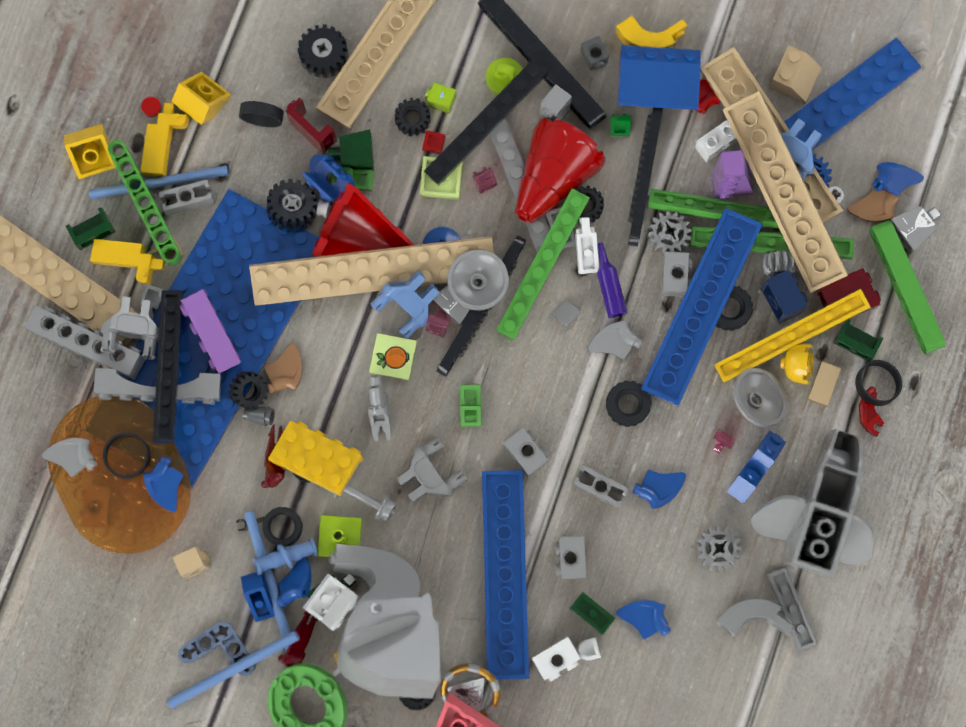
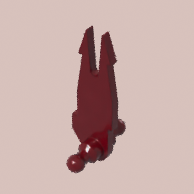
(274, 474)
(295, 652)

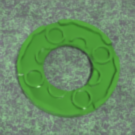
(311, 675)

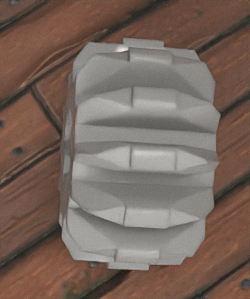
(778, 262)

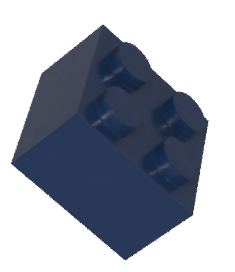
(784, 296)

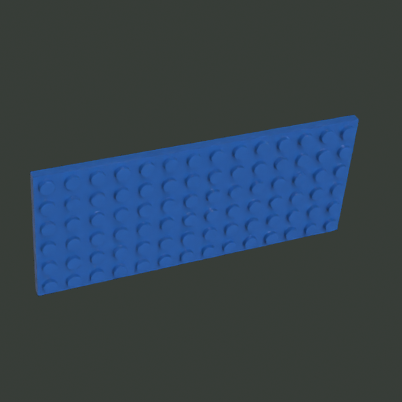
(220, 264)

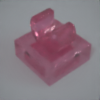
(484, 180)
(437, 324)
(722, 439)

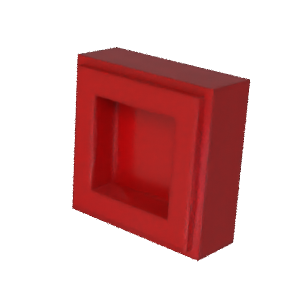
(433, 142)

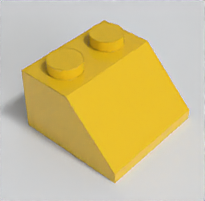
(200, 97)
(89, 151)

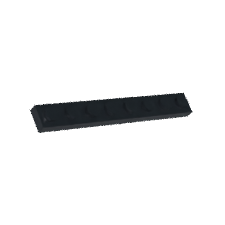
(486, 121)
(167, 367)

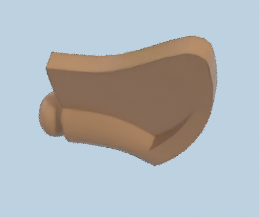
(876, 206)
(285, 371)

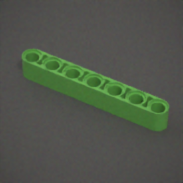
(141, 194)
(907, 287)

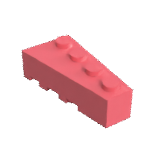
(459, 714)

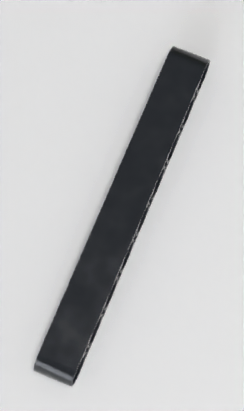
(531, 47)

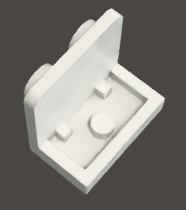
(331, 602)

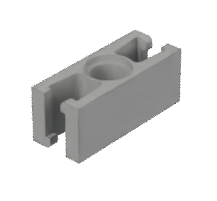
(180, 192)
(600, 478)

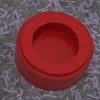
(151, 107)

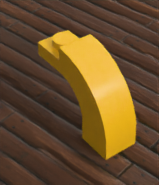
(633, 34)

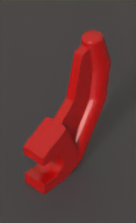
(868, 414)

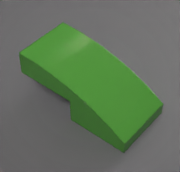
(362, 178)
(470, 405)

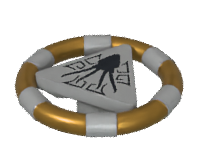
(472, 689)

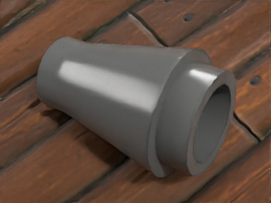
(260, 415)

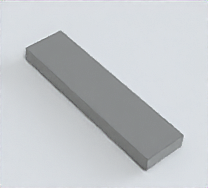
(792, 608)

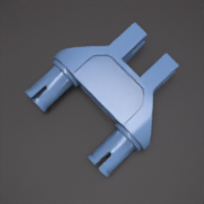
(801, 151)
(409, 299)

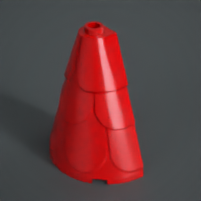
(556, 162)
(357, 227)

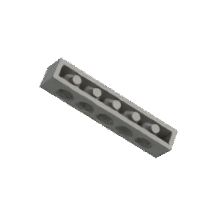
(40, 320)

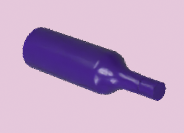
(610, 285)

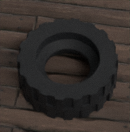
(744, 315)
(620, 417)

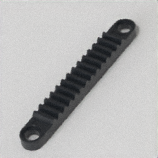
(644, 175)
(476, 316)

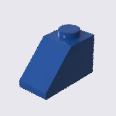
(257, 596)

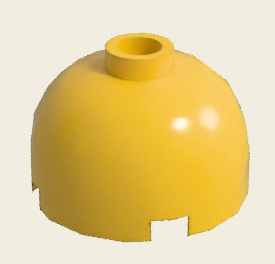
(798, 363)

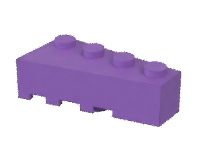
(732, 176)
(210, 330)

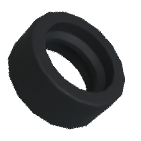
(267, 526)

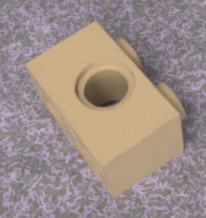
(192, 562)

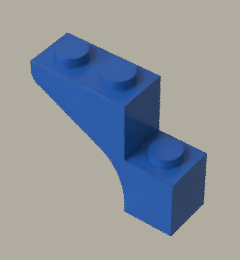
(756, 466)

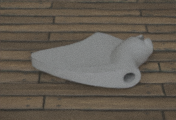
(615, 340)
(72, 455)

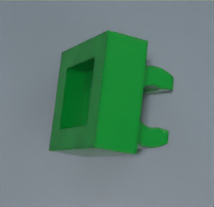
(619, 125)

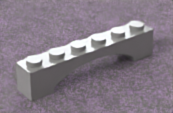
(110, 384)

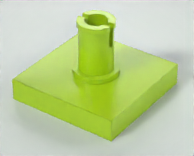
(338, 531)

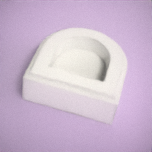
(589, 649)

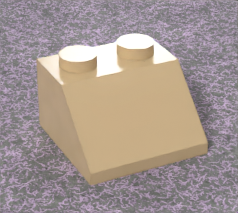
(795, 74)

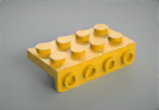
(315, 457)

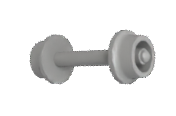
(385, 509)

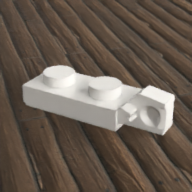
(586, 247)

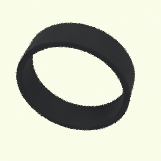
(261, 114)
(891, 369)
(113, 439)

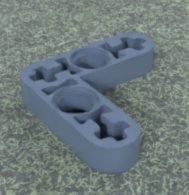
(225, 642)

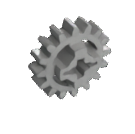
(664, 222)
(726, 555)

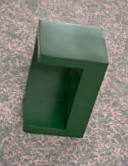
(93, 228)
(857, 341)
(592, 613)

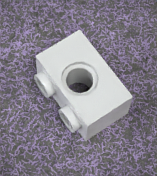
(715, 141)
(563, 648)

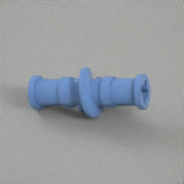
(285, 556)

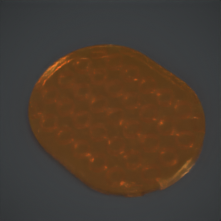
(110, 509)

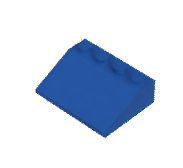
(659, 77)

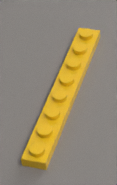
(792, 335)

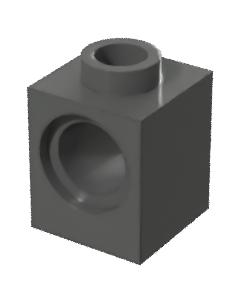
(595, 45)

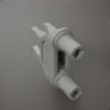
(131, 326)
(378, 407)
(427, 476)

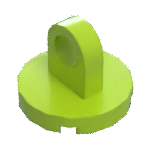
(501, 73)

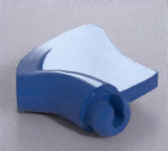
(895, 177)
(163, 484)
(659, 488)
(296, 583)
(646, 617)

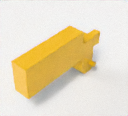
(159, 140)
(126, 255)

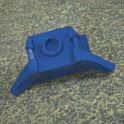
(319, 169)

